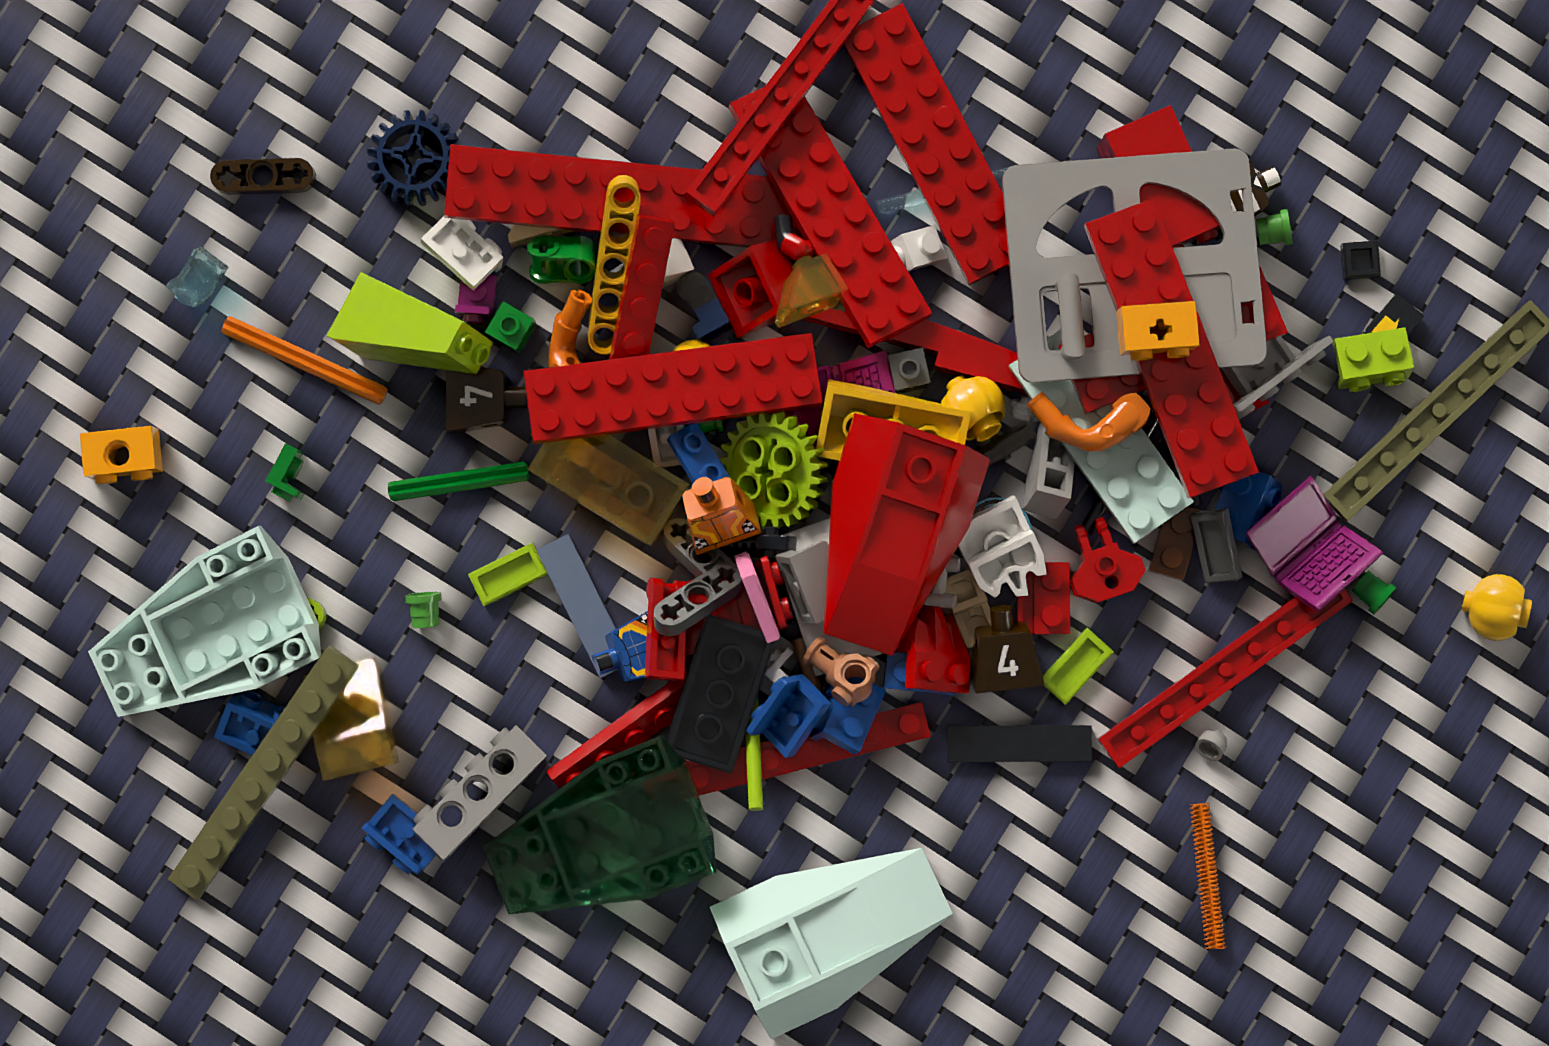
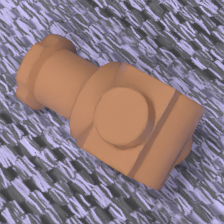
(840, 668)

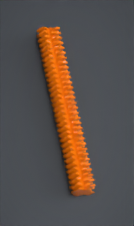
(1208, 876)

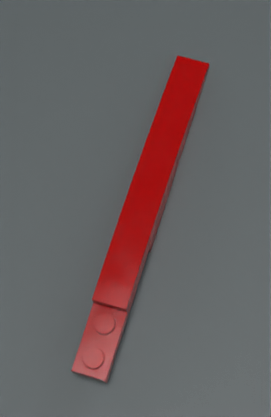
(954, 350)

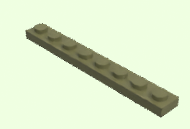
(1437, 411)
(263, 772)

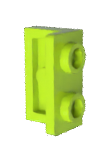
(1373, 359)

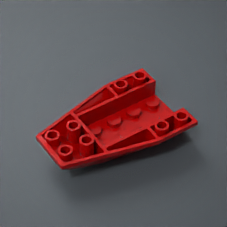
(893, 527)

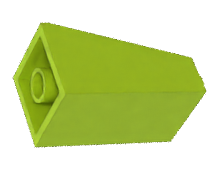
(400, 329)

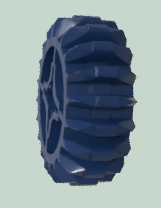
(398, 154)

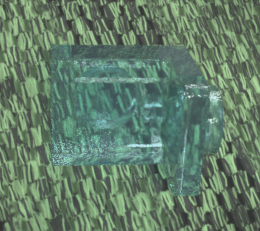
(198, 278)

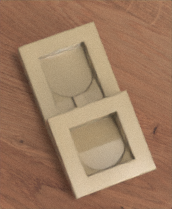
(971, 605)

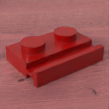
(1048, 600)

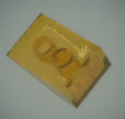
(357, 728)

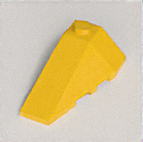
(845, 399)

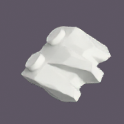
(1002, 548)

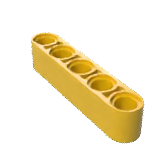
(612, 247)

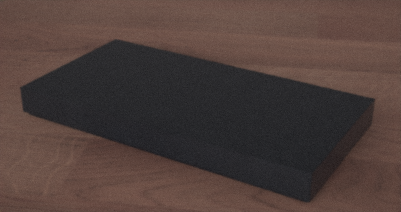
(719, 693)

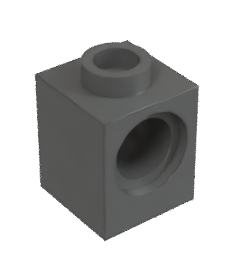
(909, 371)

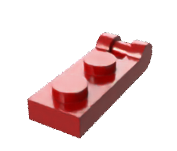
(663, 653)

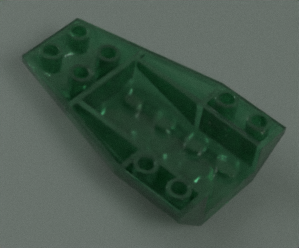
(607, 836)

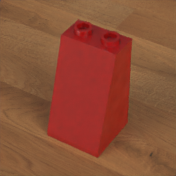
(1162, 134)

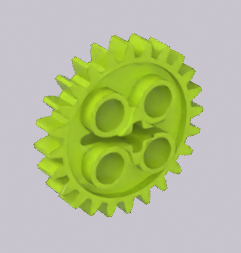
(774, 467)

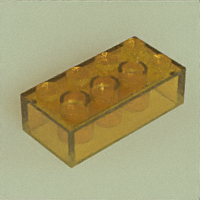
(613, 483)

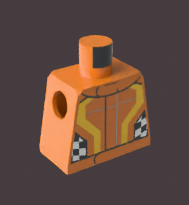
(719, 514)

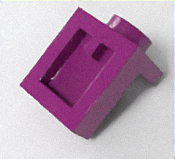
(477, 304)

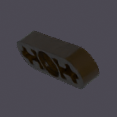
(237, 185)

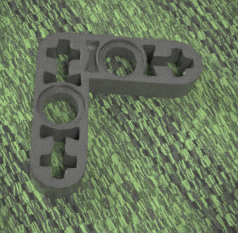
(706, 581)

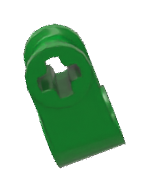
(565, 259)

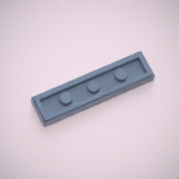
(577, 594)

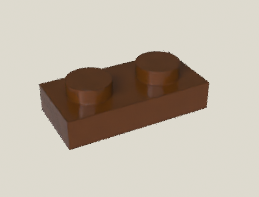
(1174, 546)

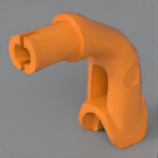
(566, 329)
(1126, 418)

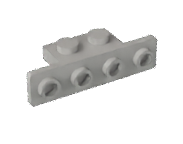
(1278, 365)

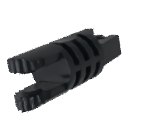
(762, 544)

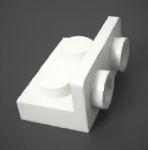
(463, 250)

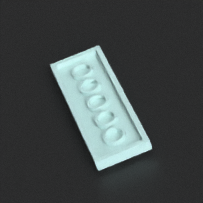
(1127, 476)

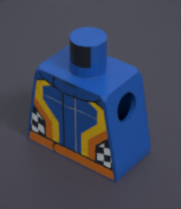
(625, 651)

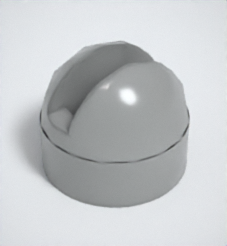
(1211, 745)

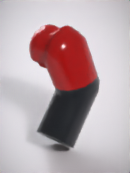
(788, 242)

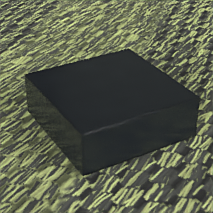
(1360, 260)

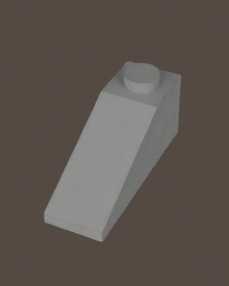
(1048, 477)

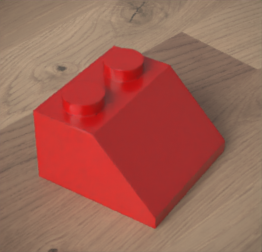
(752, 286)

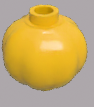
(982, 399)
(1497, 607)

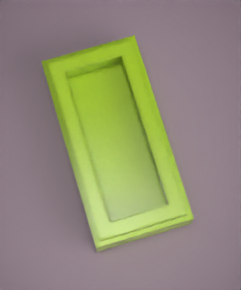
(508, 574)
(1076, 666)

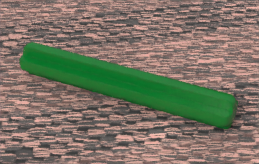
(458, 481)

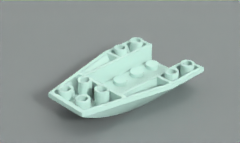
(211, 630)
(827, 932)

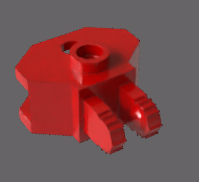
(1101, 563)

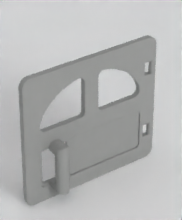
(1216, 275)

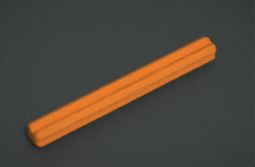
(304, 360)

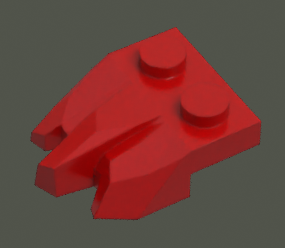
(936, 654)

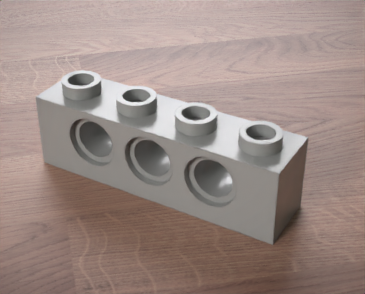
(525, 758)

